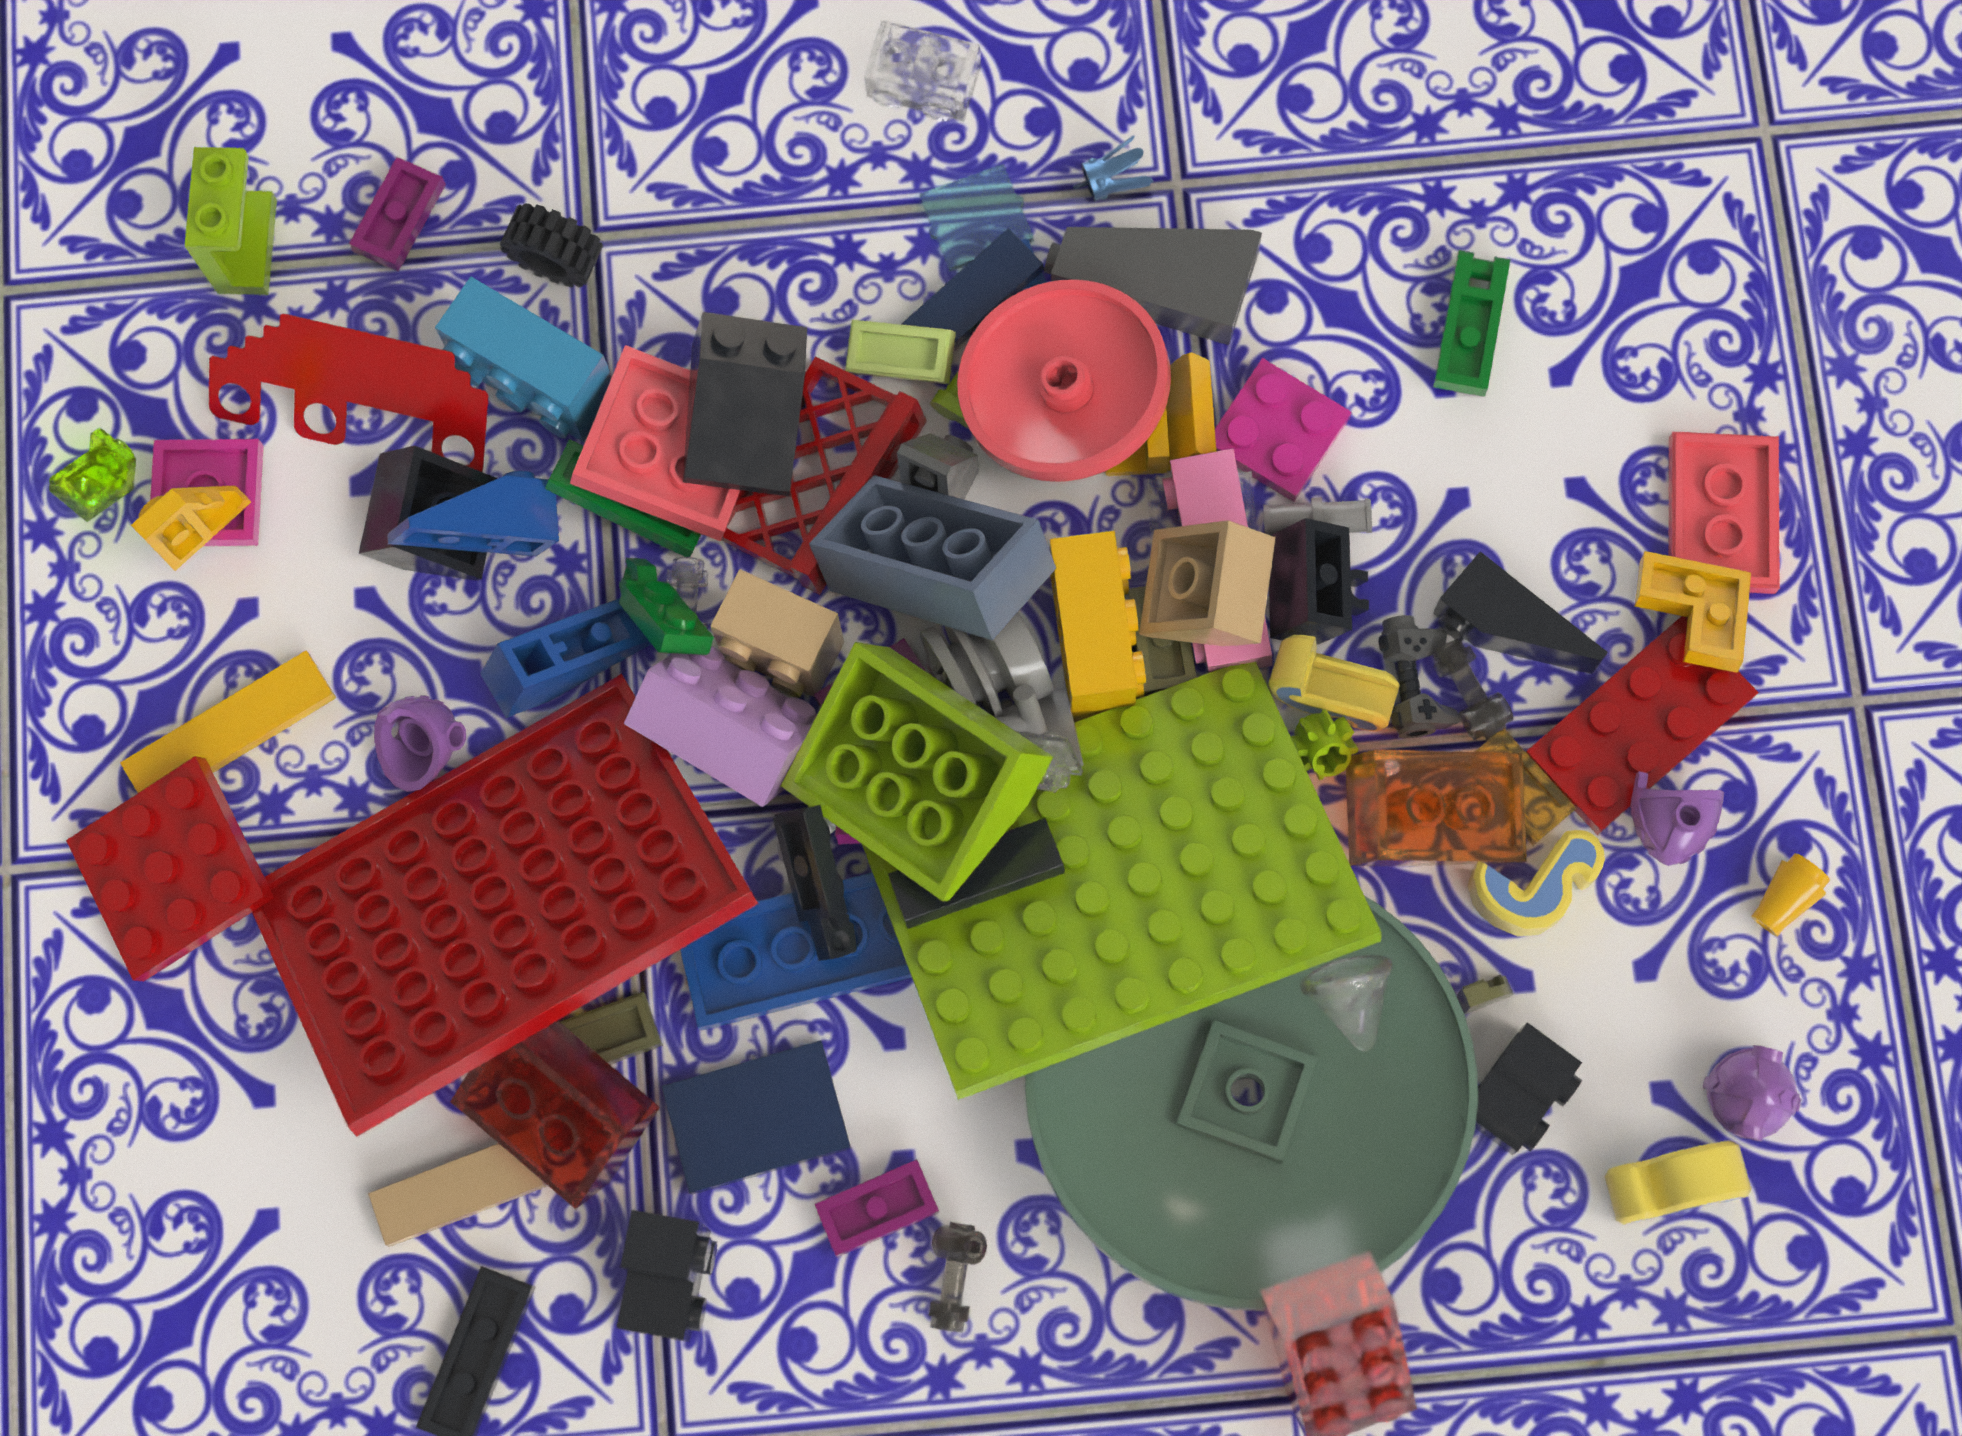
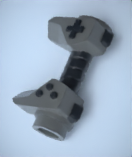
(1404, 645)

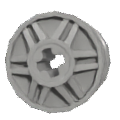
(985, 667)

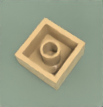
(777, 634)

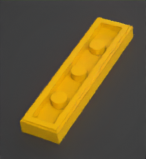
(236, 722)

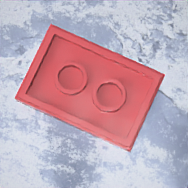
(1726, 503)

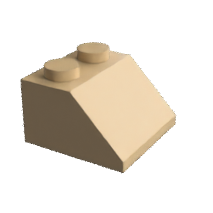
(1208, 584)

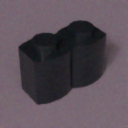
(1523, 1088)

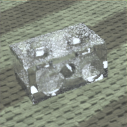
(922, 71)

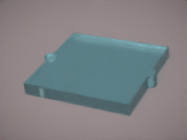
(973, 214)

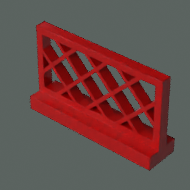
(877, 456)

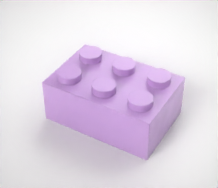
(722, 721)

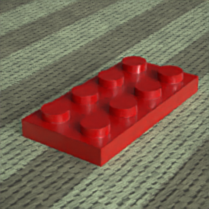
(1638, 722)

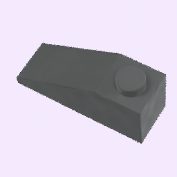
(938, 464)

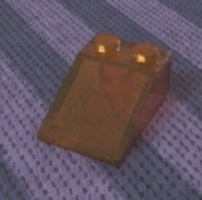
(1435, 808)

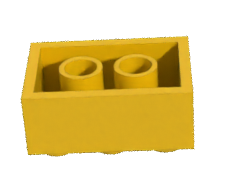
(1096, 623)

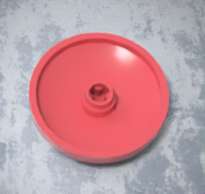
(1064, 380)

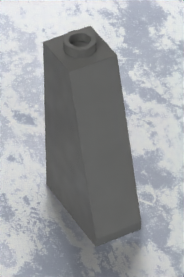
(1177, 275)

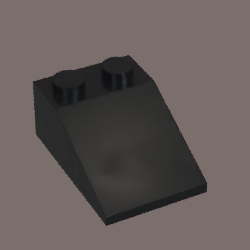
(744, 403)

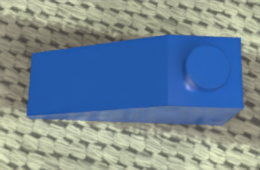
(499, 517)
(560, 656)

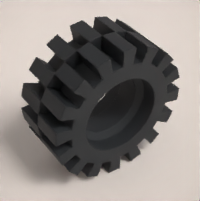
(551, 245)

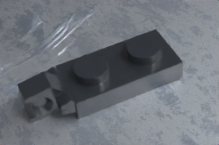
(815, 880)

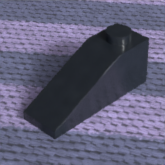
(1506, 617)

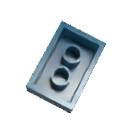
(525, 359)

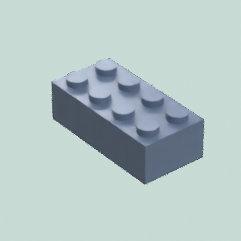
(933, 556)

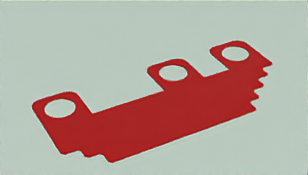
(357, 367)

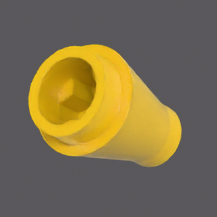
(1790, 893)

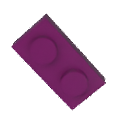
(397, 214)
(876, 1208)

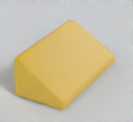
(1190, 408)

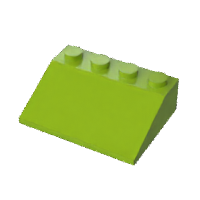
(914, 769)

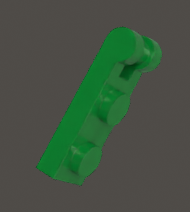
(1471, 324)

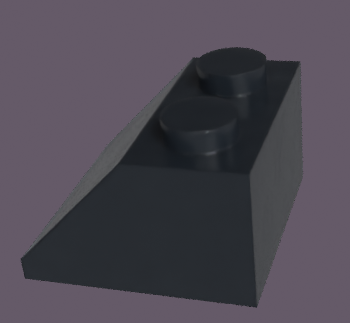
(407, 484)

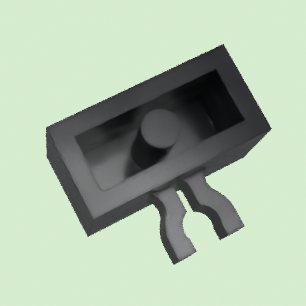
(1313, 582)

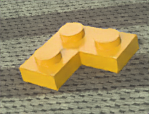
(1709, 596)

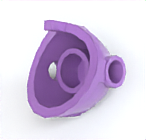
(423, 740)
(1667, 830)
(1752, 1092)

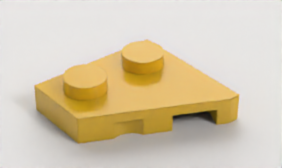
(187, 519)

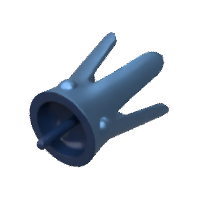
(1100, 171)

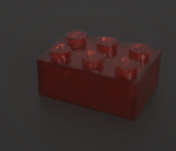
(558, 1111)
(1340, 1348)

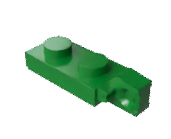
(661, 611)

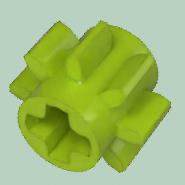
(1324, 744)

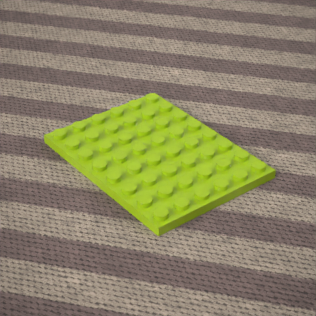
(1184, 883)

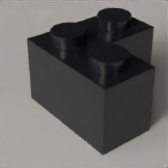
(665, 1275)

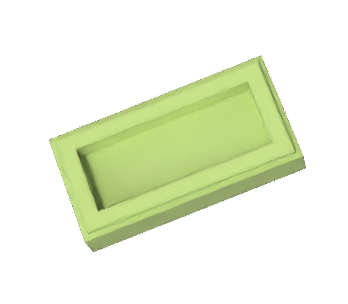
(900, 351)

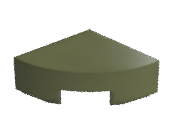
(1483, 993)

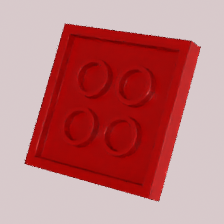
(169, 869)

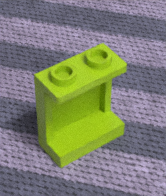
(227, 225)

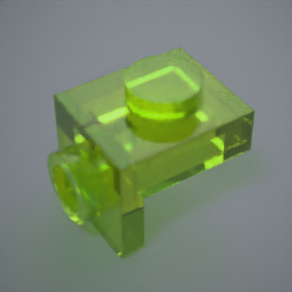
(96, 477)

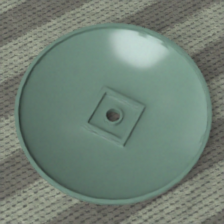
(1239, 1197)

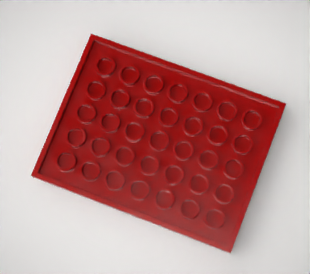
(494, 904)

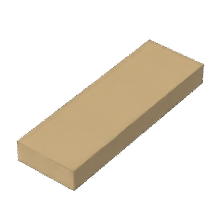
(450, 1193)

